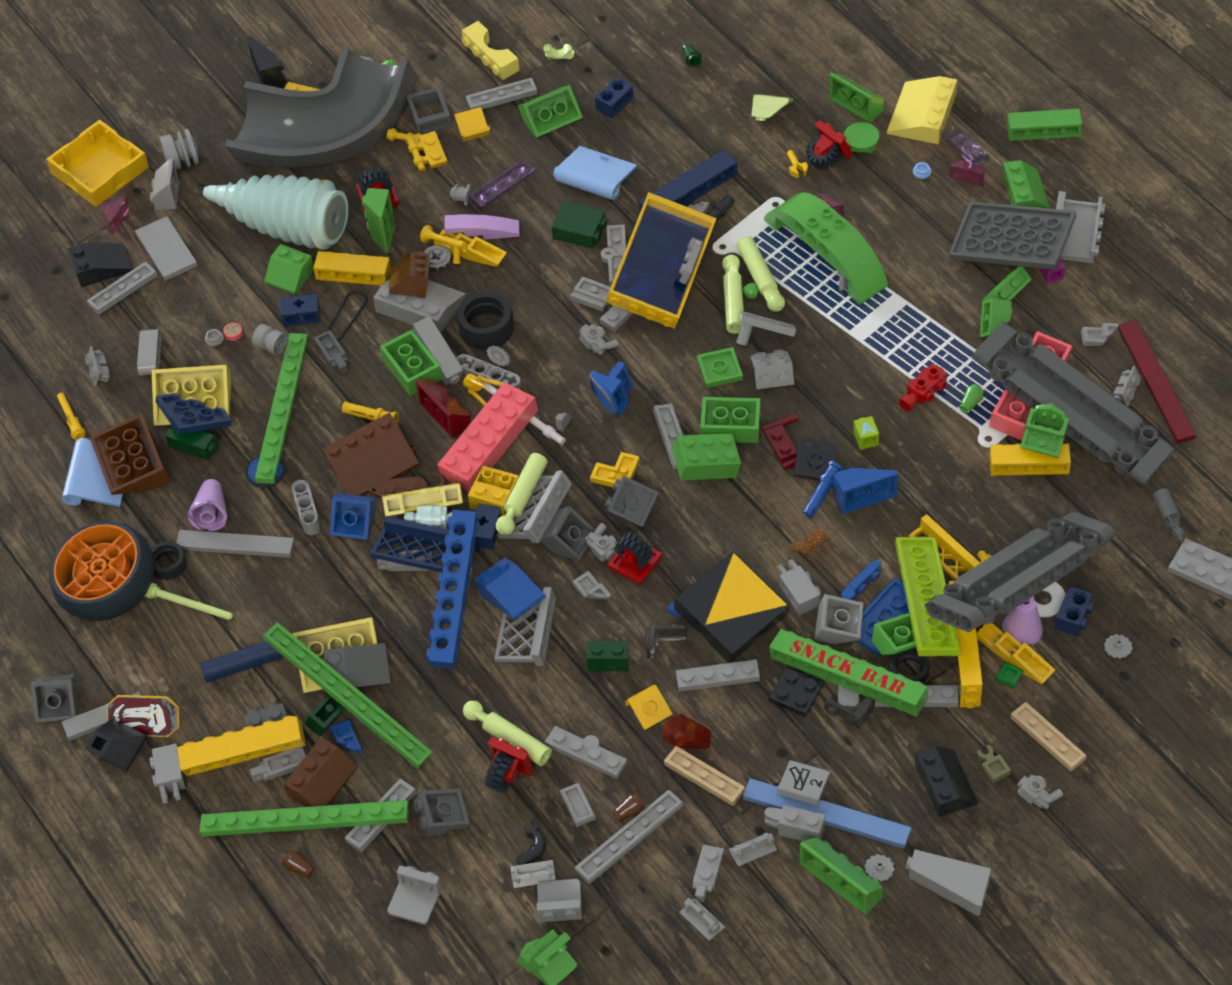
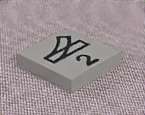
(803, 782)

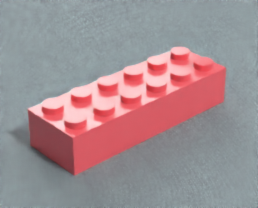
(1010, 412)
(488, 435)

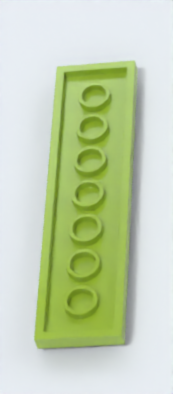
(922, 582)

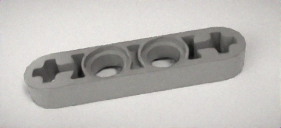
(489, 370)

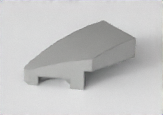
(1097, 336)
(590, 588)

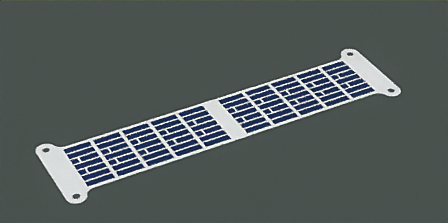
(882, 323)

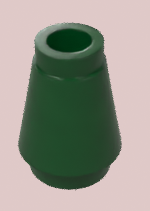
(692, 56)

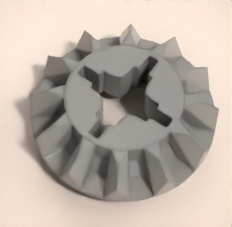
(438, 251)

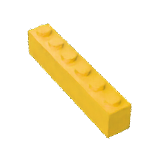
(241, 745)

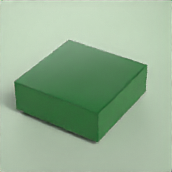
(1009, 675)

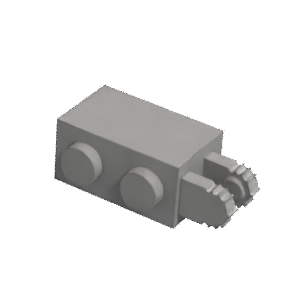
(798, 587)
(168, 774)
(795, 822)

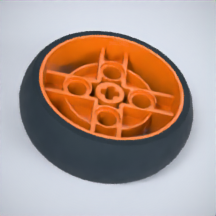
(101, 571)

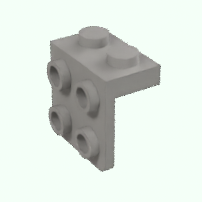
(772, 369)
(415, 895)
(559, 900)

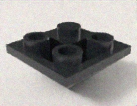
(116, 744)

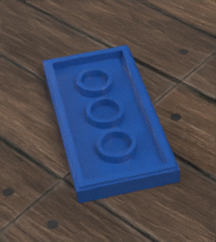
(886, 605)

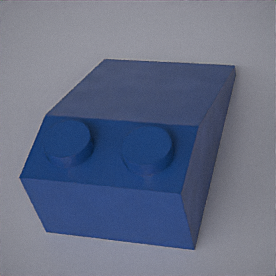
(863, 487)
(508, 588)

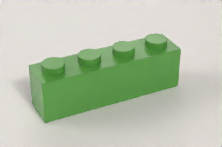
(1044, 124)

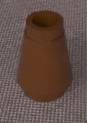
(630, 806)
(298, 864)

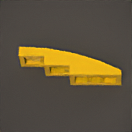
(476, 250)
(1015, 653)

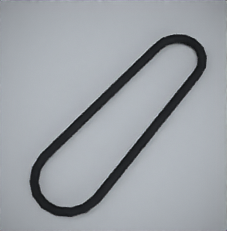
(343, 302)

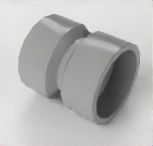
(270, 339)

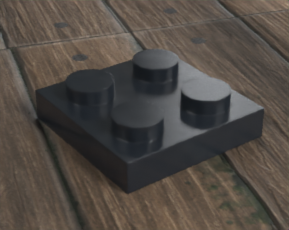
(813, 458)
(796, 691)

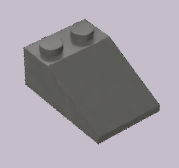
(360, 664)

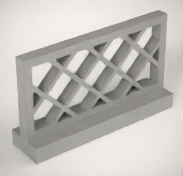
(542, 511)
(538, 640)

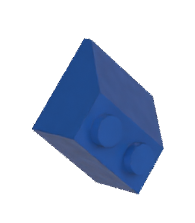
(352, 516)

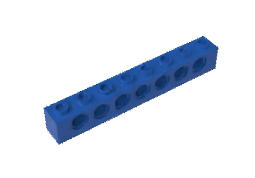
(448, 656)

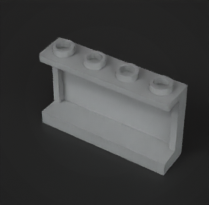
(1084, 234)

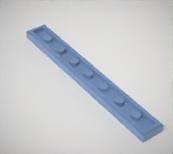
(835, 815)

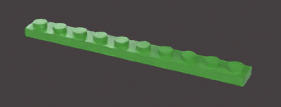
(281, 409)
(347, 695)
(304, 818)

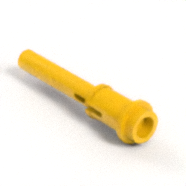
(77, 431)

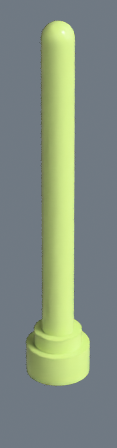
(155, 591)

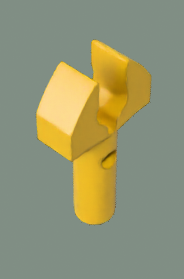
(796, 165)

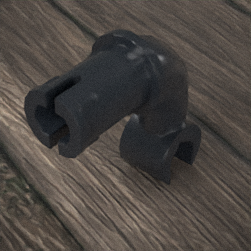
(537, 849)

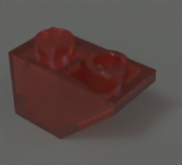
(686, 733)

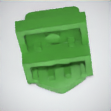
(1045, 430)
(548, 958)

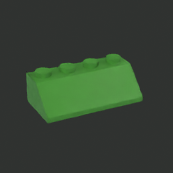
(840, 874)

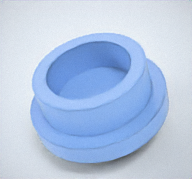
(922, 170)

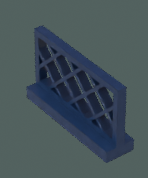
(414, 532)

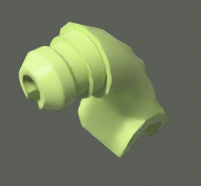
(564, 53)

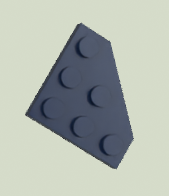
(191, 415)

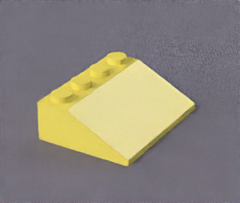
(923, 109)
(200, 383)
(335, 636)

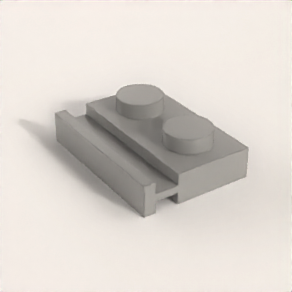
(590, 294)

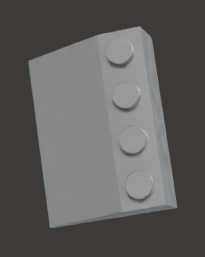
(439, 304)

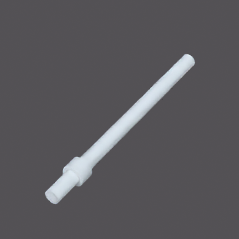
(547, 430)

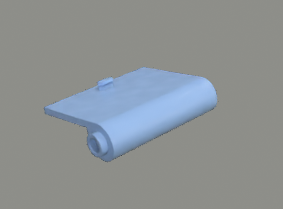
(594, 172)
(86, 478)

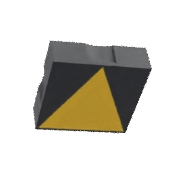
(731, 606)

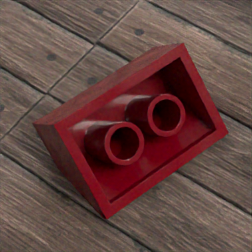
(442, 407)

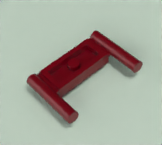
(780, 441)

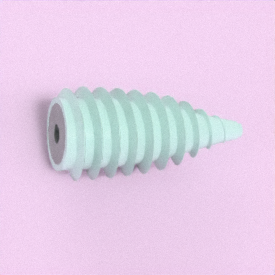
(286, 208)

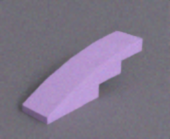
(489, 226)

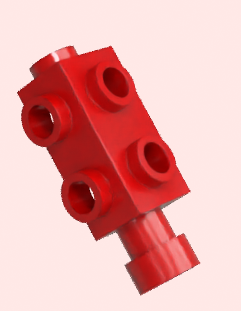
(924, 387)

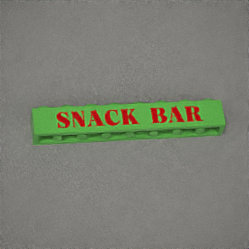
(849, 672)

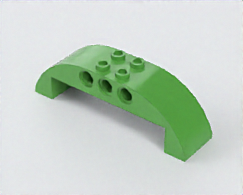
(834, 241)

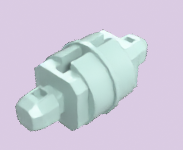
(429, 515)

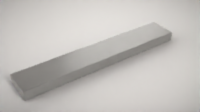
(236, 543)
(628, 836)

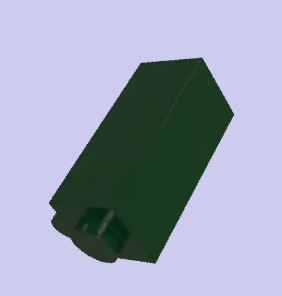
(195, 443)

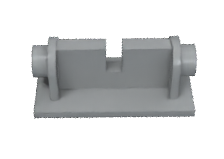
(97, 366)
(1129, 381)
(753, 849)
(532, 873)
(701, 919)

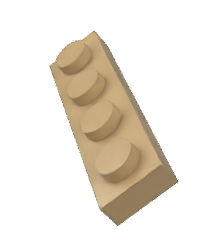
(1048, 736)
(704, 775)

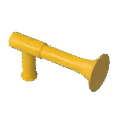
(427, 234)

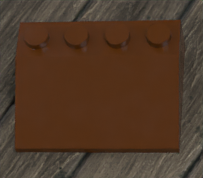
(370, 455)
(130, 457)

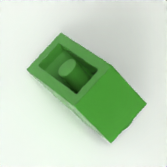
(993, 315)

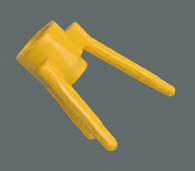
(475, 383)

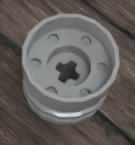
(180, 149)

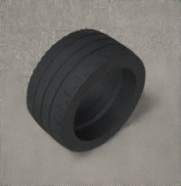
(482, 304)

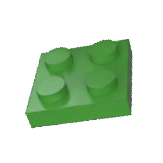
(719, 367)

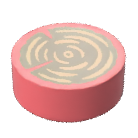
(233, 331)

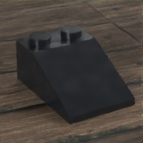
(266, 64)
(99, 262)

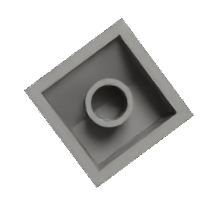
(165, 187)
(838, 620)

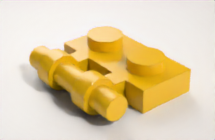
(432, 149)

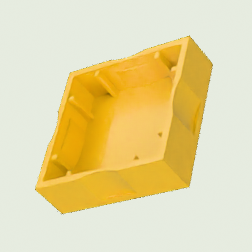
(97, 163)

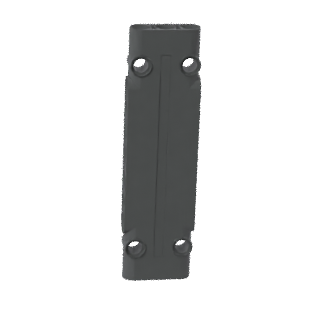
(1094, 416)
(1019, 571)

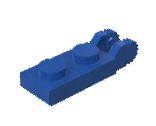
(861, 582)

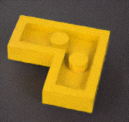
(607, 475)

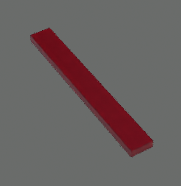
(1156, 382)

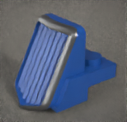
(612, 389)

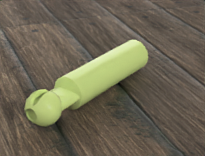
(760, 273)
(732, 293)
(521, 492)
(504, 729)

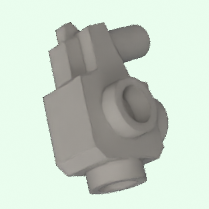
(593, 339)
(601, 546)
(1033, 791)

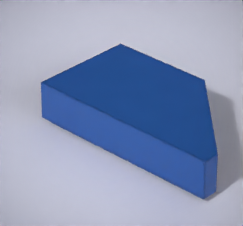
(345, 736)

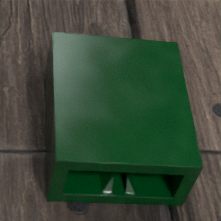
(579, 224)

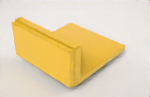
(472, 124)
(649, 706)

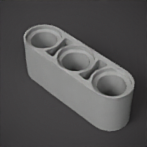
(149, 351)
(306, 507)

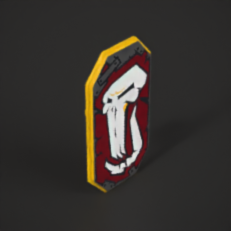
(147, 714)

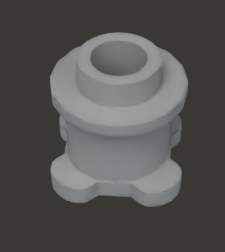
(461, 194)

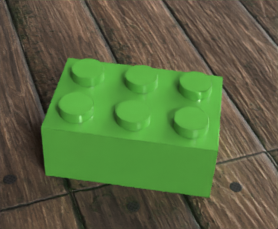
(410, 361)
(732, 416)
(706, 456)

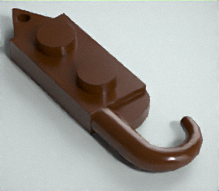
(405, 484)

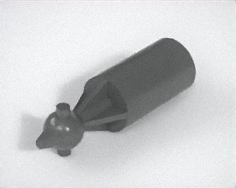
(1169, 511)

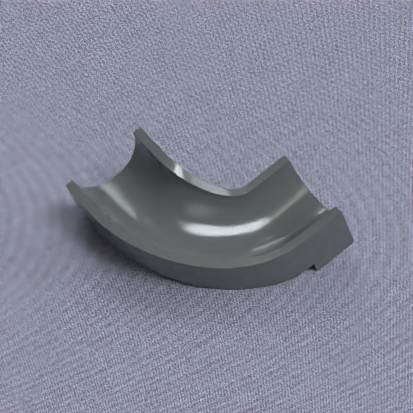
(317, 125)

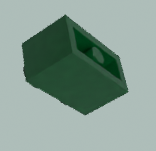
(607, 656)
(324, 715)

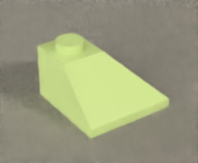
(767, 106)

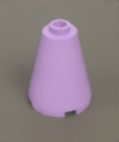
(208, 507)
(1024, 623)

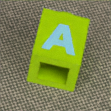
(866, 432)

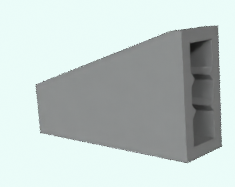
(437, 346)
(950, 878)

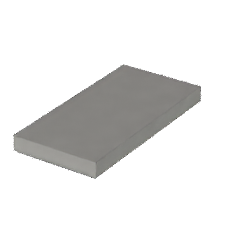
(166, 248)

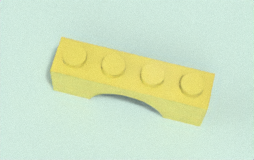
(501, 62)
(409, 500)

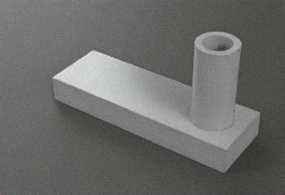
(749, 320)

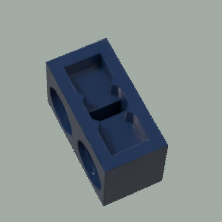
(614, 97)
(1071, 610)

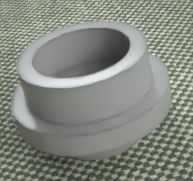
(214, 337)

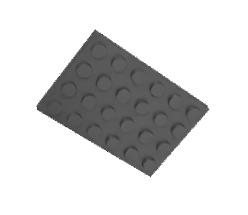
(1012, 235)

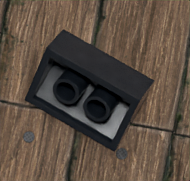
(944, 780)

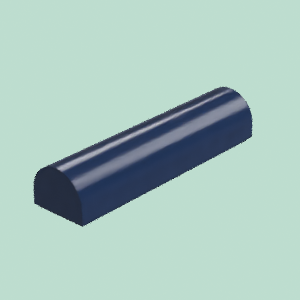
(239, 661)

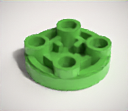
(862, 137)

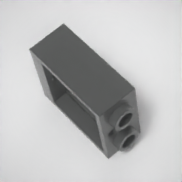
(424, 125)

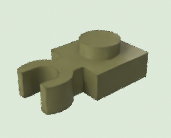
(993, 766)

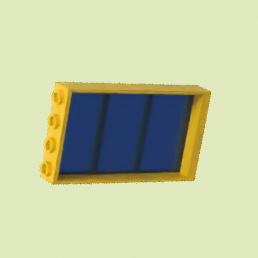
(651, 263)

